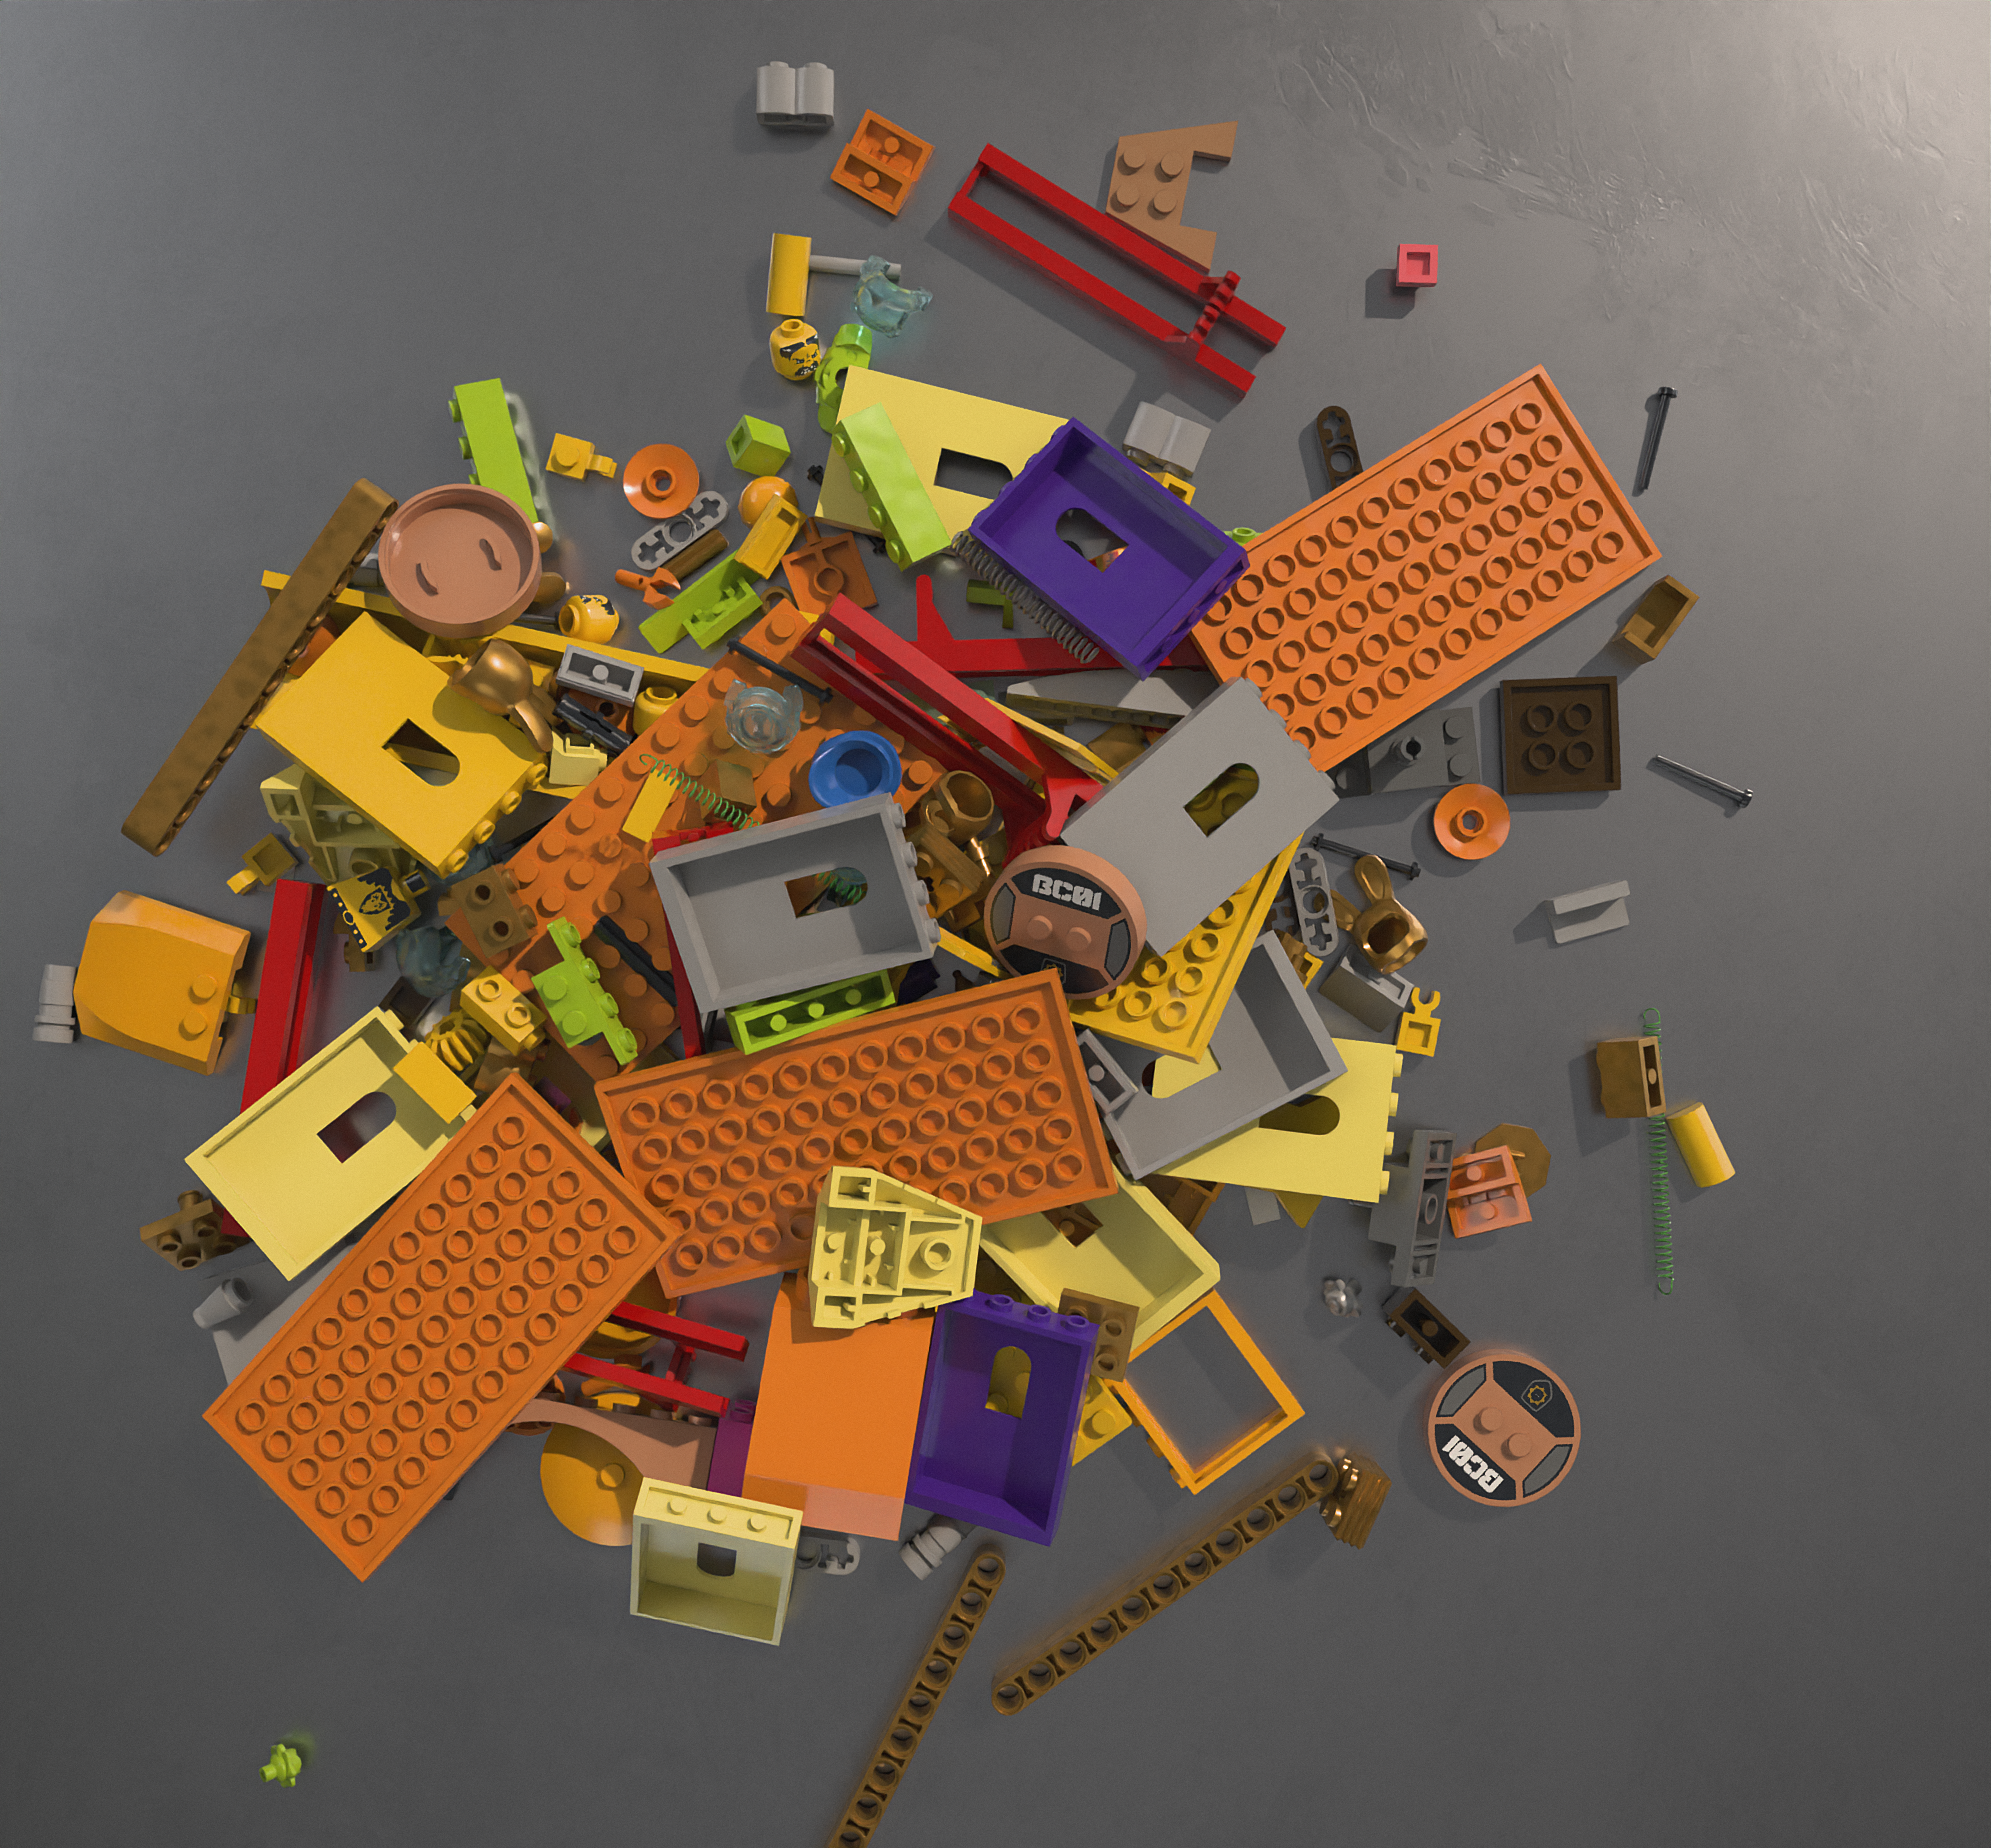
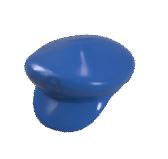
(853, 768)

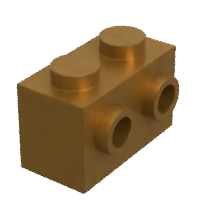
(495, 909)
(1631, 1077)

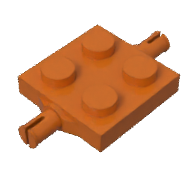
(825, 569)

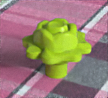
(282, 1766)

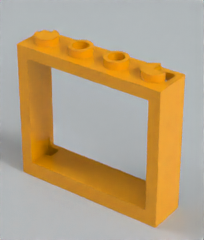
(1243, 1445)

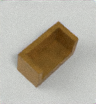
(1655, 619)

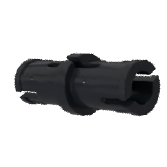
(592, 724)

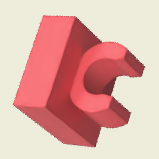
(1417, 265)

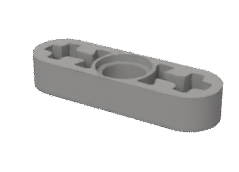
(664, 527)
(1328, 928)
(832, 1563)

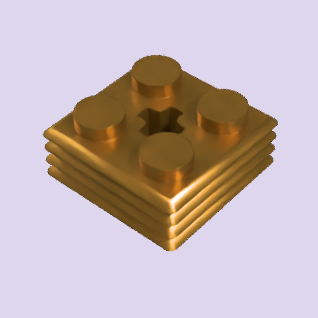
(945, 870)
(1355, 1499)

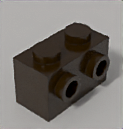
(1435, 1335)

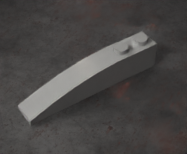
(1116, 695)

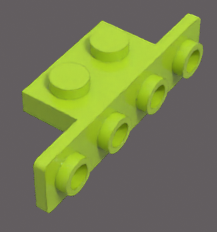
(705, 607)
(577, 998)

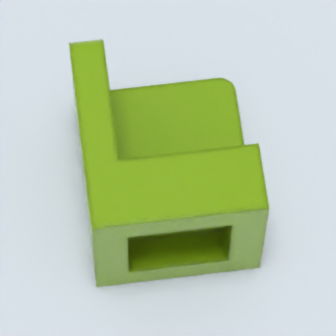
(757, 446)

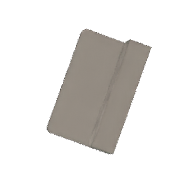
(1588, 911)
(1364, 991)

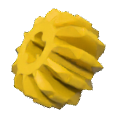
(458, 1039)

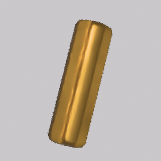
(696, 555)

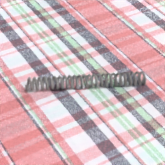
(1024, 595)

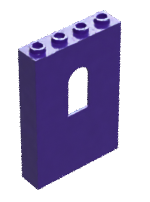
(1152, 591)
(988, 1463)

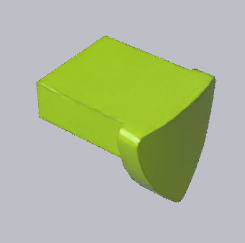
(982, 592)

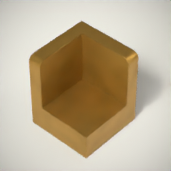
(733, 785)

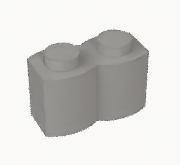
(795, 95)
(1165, 440)

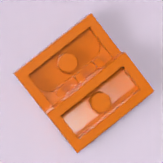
(882, 162)
(1486, 1193)

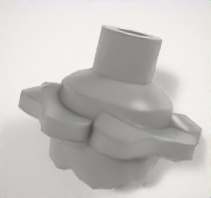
(1343, 1298)

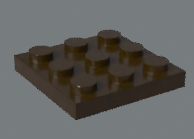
(1560, 735)

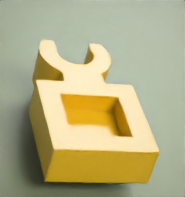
(1417, 1030)

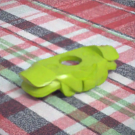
(849, 347)

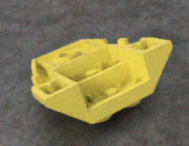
(330, 830)
(886, 1249)

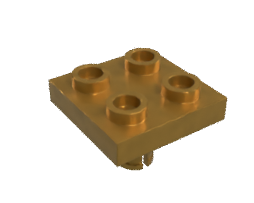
(192, 1233)
(1115, 1331)

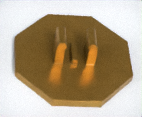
(1527, 1152)

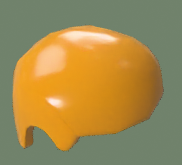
(759, 493)

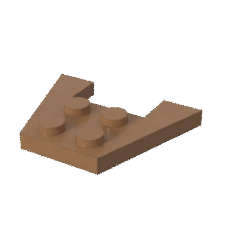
(1152, 185)

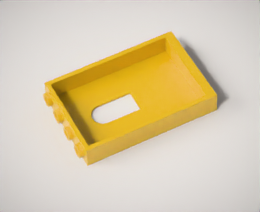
(353, 705)

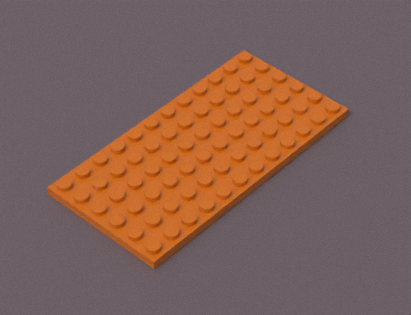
(1425, 570)
(593, 868)
(947, 1094)
(441, 1326)

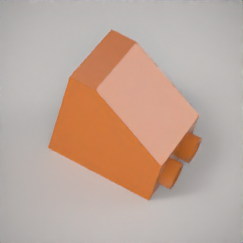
(837, 1415)

